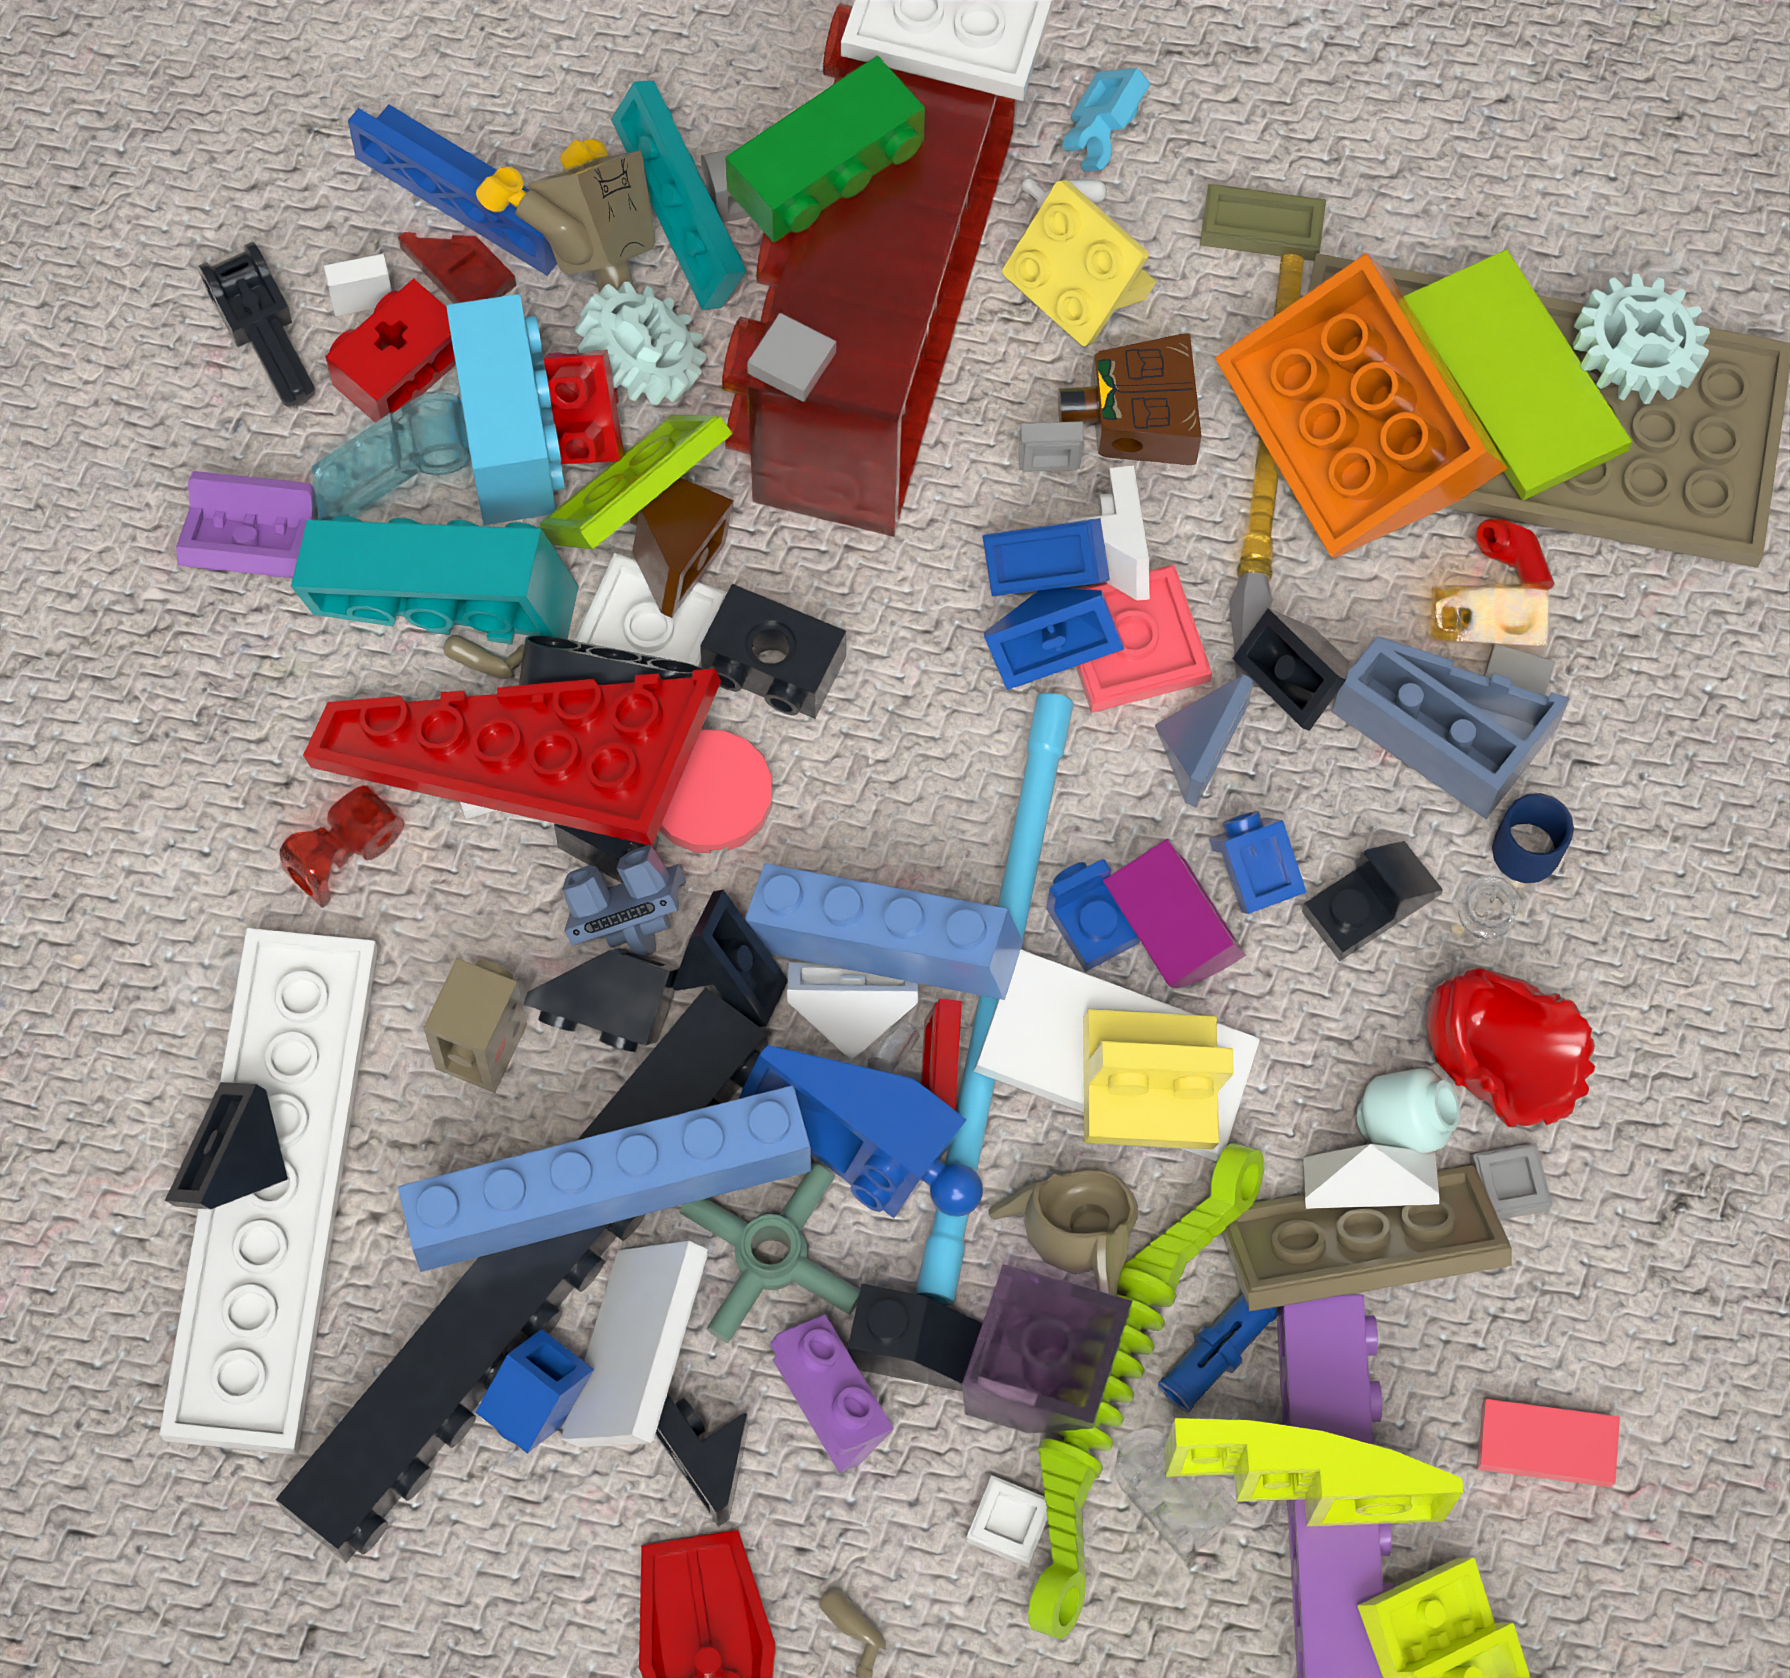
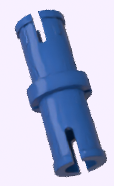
(1187, 1380)

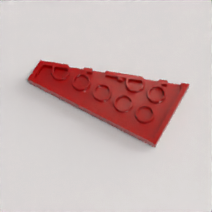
(537, 751)

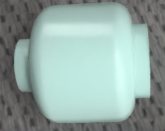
(1409, 1110)

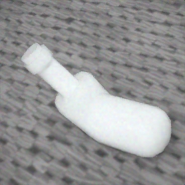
(1092, 189)

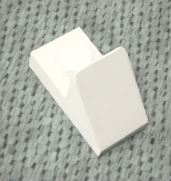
(1124, 534)

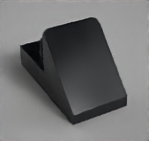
(1371, 899)
(732, 959)
(709, 1464)

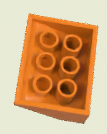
(1359, 409)

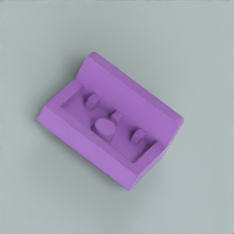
(244, 524)
(830, 1391)

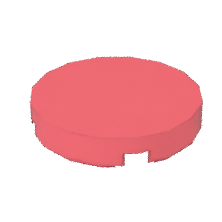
(720, 795)

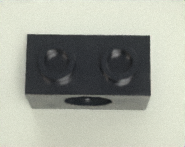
(755, 624)

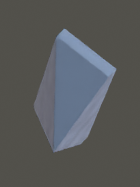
(1201, 733)

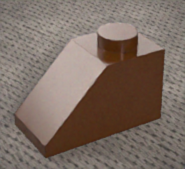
(679, 540)

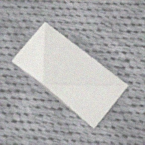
(848, 1004)
(1370, 1177)

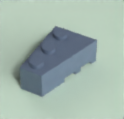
(1447, 722)

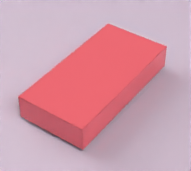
(1548, 1443)

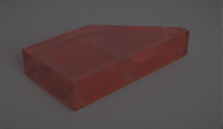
(459, 266)

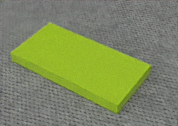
(1518, 374)

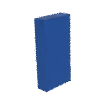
(1046, 557)

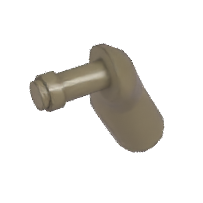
(480, 659)
(854, 1624)

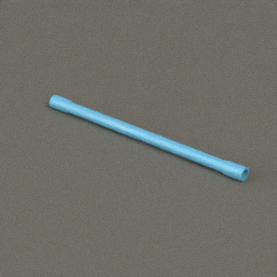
(1045, 748)

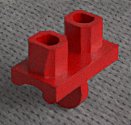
(584, 407)

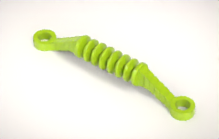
(1066, 1463)

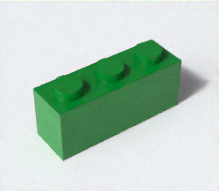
(826, 149)

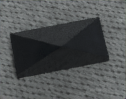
(231, 1152)

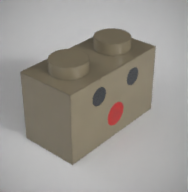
(476, 1023)

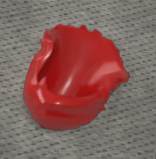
(1511, 1045)

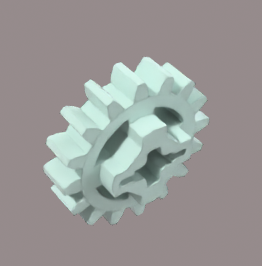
(1641, 338)
(644, 342)

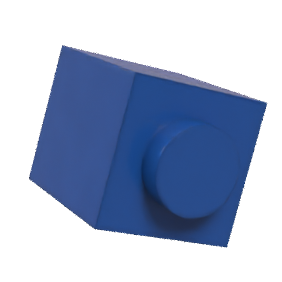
(534, 1391)

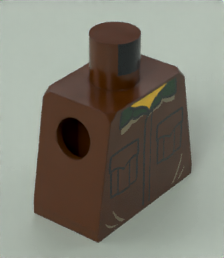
(1140, 402)

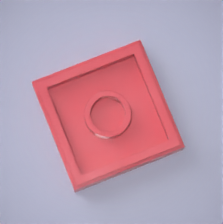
(1159, 646)

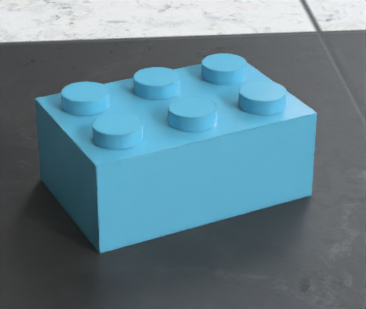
(506, 408)

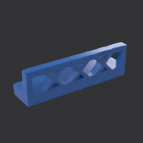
(445, 179)

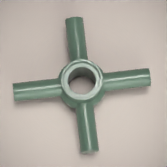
(758, 1276)

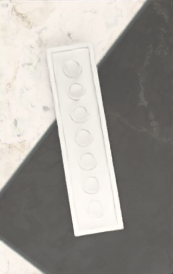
(265, 1257)

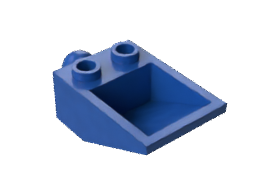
(873, 1130)

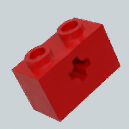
(393, 352)

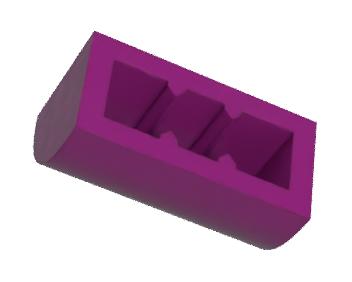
(1174, 916)

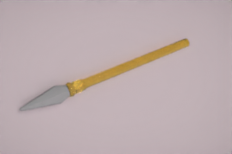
(1255, 570)

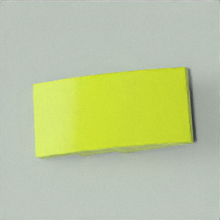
(1334, 1474)
(1442, 1628)

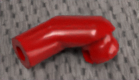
(1516, 548)

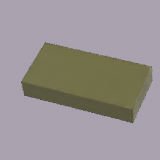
(1262, 222)

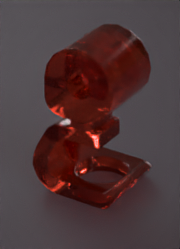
(359, 826)

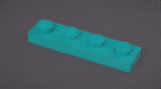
(679, 196)

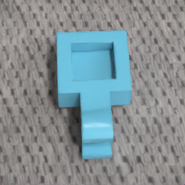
(1105, 106)

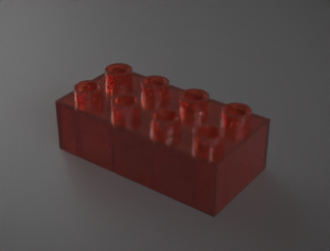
(889, 288)

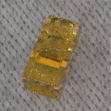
(1490, 613)

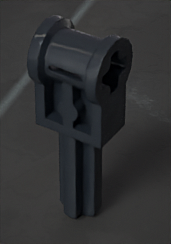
(256, 314)

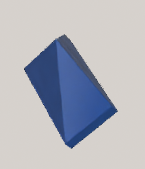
(1052, 634)

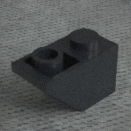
(612, 993)

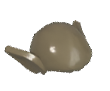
(1077, 1222)

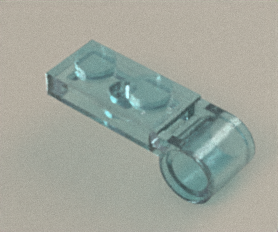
(419, 437)

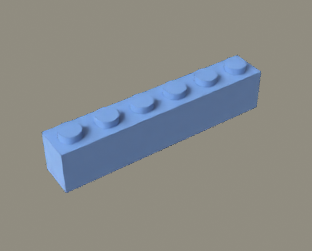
(605, 1178)

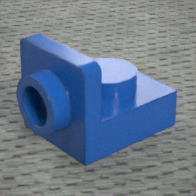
(1259, 861)
(1089, 914)

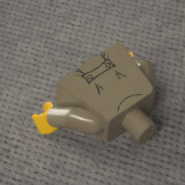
(589, 213)

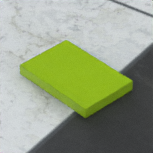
(634, 480)

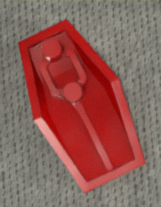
(702, 1611)

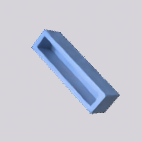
(885, 931)

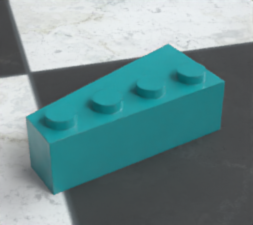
(436, 576)

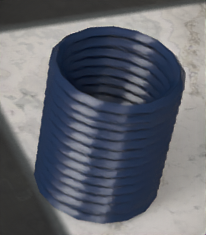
(1542, 812)

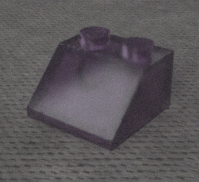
(1043, 1353)

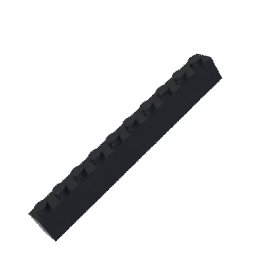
(497, 1305)

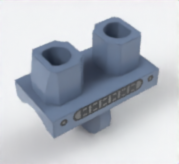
(627, 910)

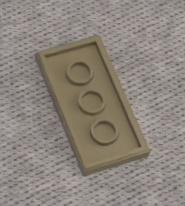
(1321, 1253)

